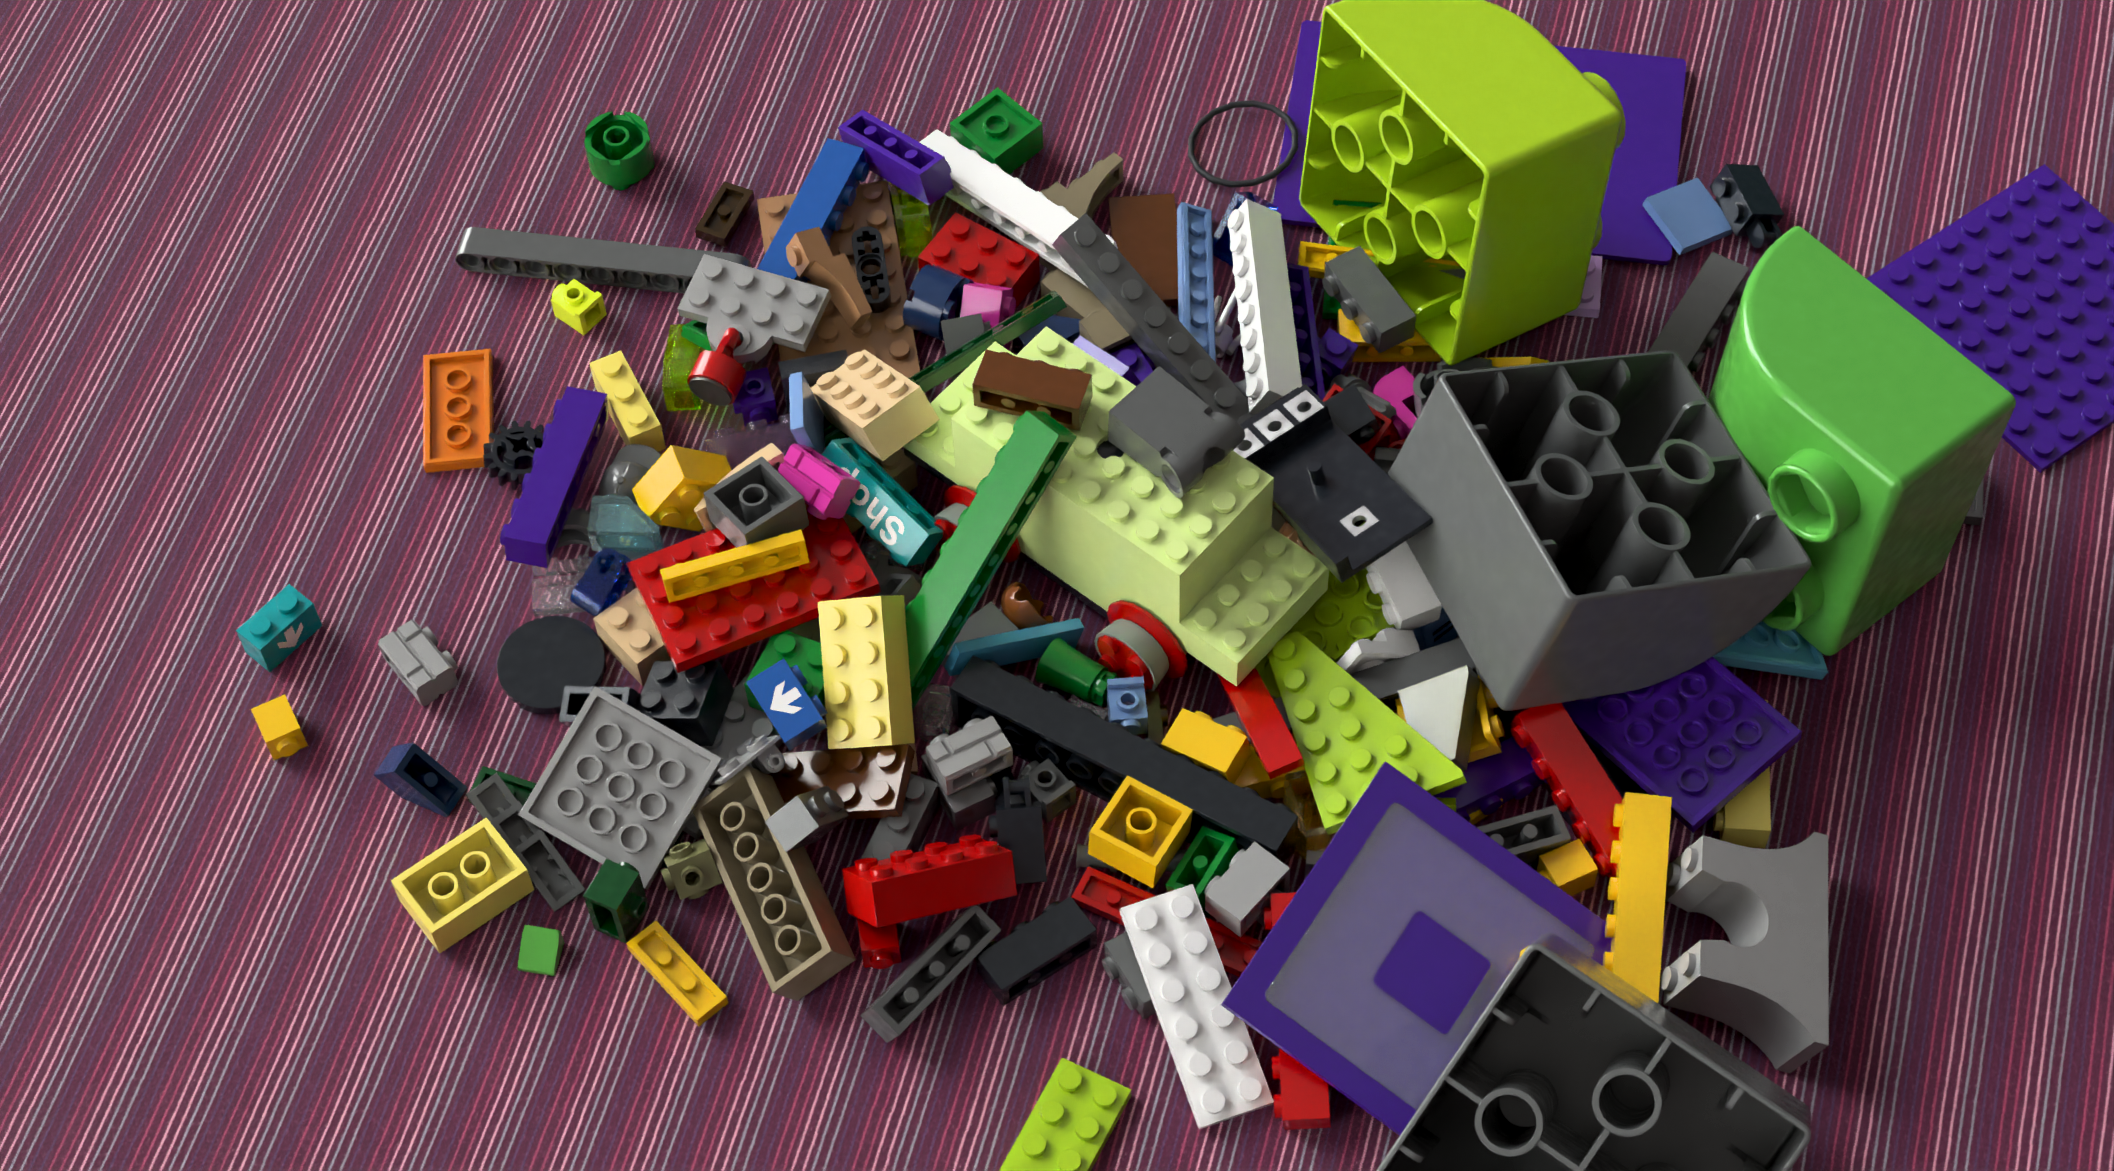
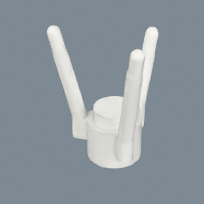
(1223, 333)

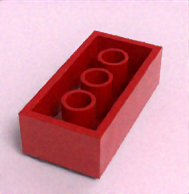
(929, 880)

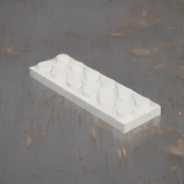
(1187, 993)

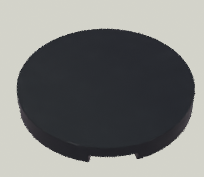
(545, 658)

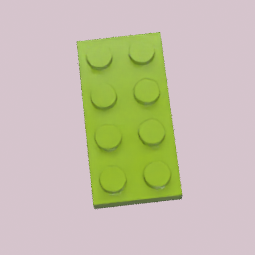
(1068, 1122)

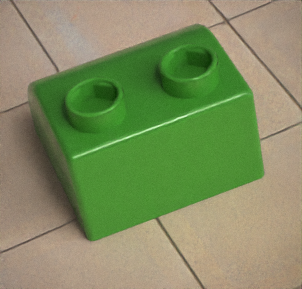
(1856, 431)

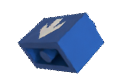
(787, 703)

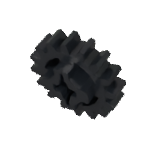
(517, 452)

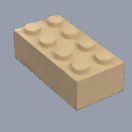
(874, 404)

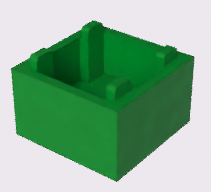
(999, 131)

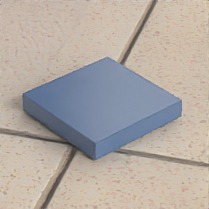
(1688, 216)
(805, 414)

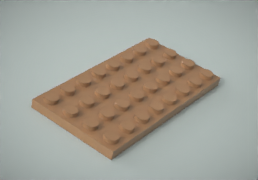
(882, 332)

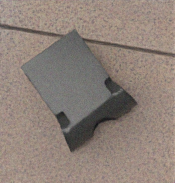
(1171, 431)

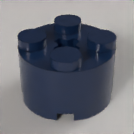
(935, 299)

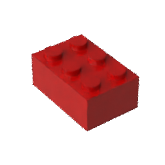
(982, 256)

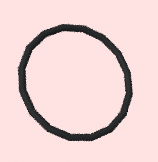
(1244, 183)

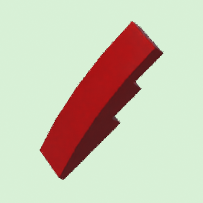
(1263, 724)

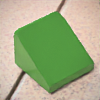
(540, 950)

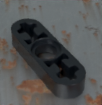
(876, 258)

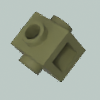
(690, 869)

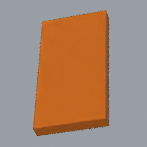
(457, 409)

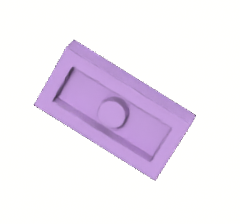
(1591, 294)

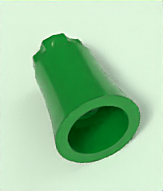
(1073, 673)

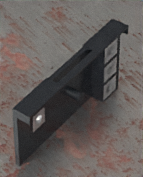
(1328, 484)

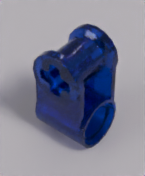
(600, 585)

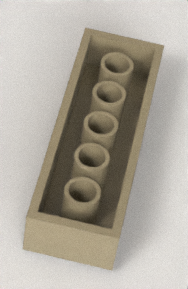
(772, 889)

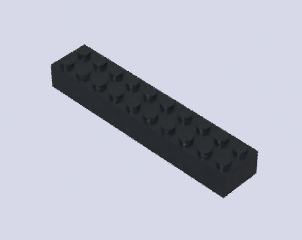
(1103, 753)

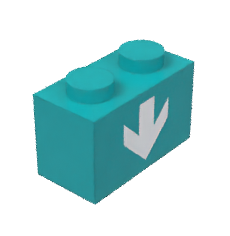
(279, 628)

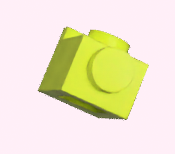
(578, 306)

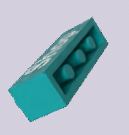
(885, 506)

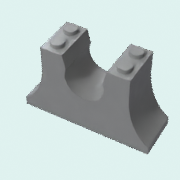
(1777, 963)

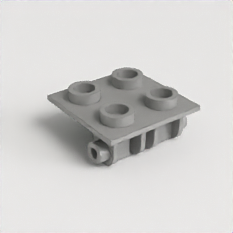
(756, 753)

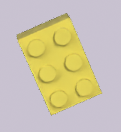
(463, 885)

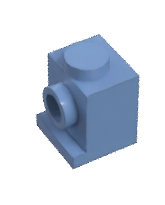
(1128, 703)

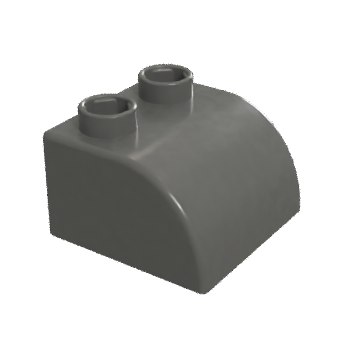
(1590, 525)
(1595, 1078)

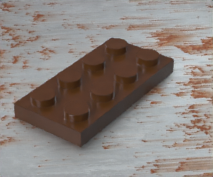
(867, 778)

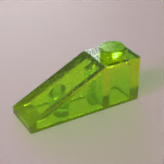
(911, 222)
(677, 364)

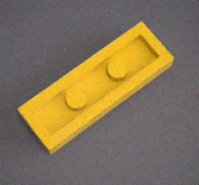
(677, 973)

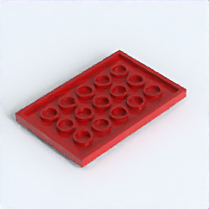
(755, 609)

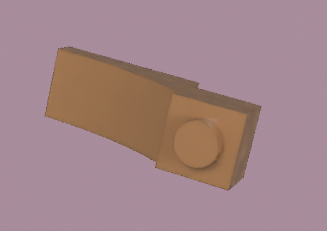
(813, 258)

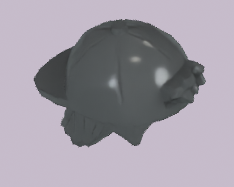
(627, 470)

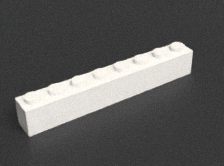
(1004, 200)
(1263, 305)

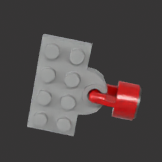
(744, 317)

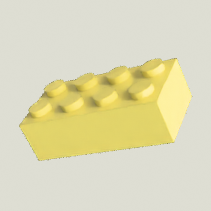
(866, 672)

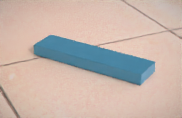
(1013, 645)

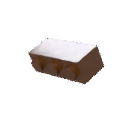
(1021, 384)

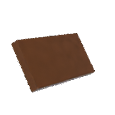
(1148, 239)

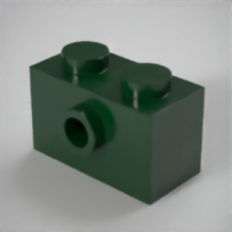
(616, 900)

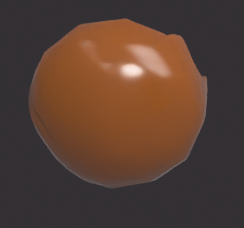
(1021, 608)

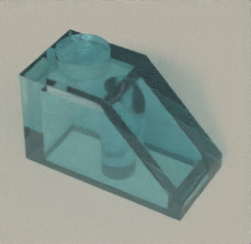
(621, 526)

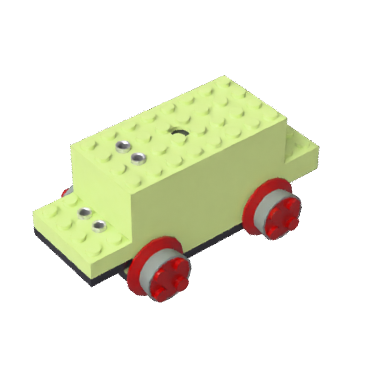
(1165, 570)

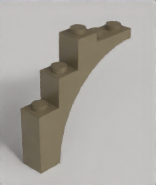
(1081, 197)

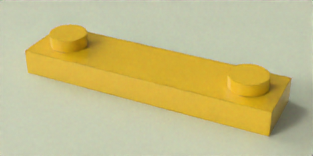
(735, 566)

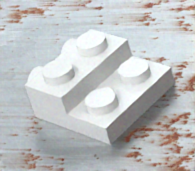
(1386, 646)

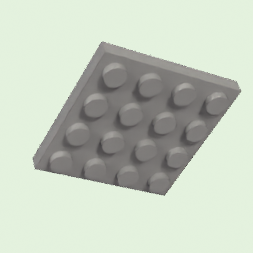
(620, 786)

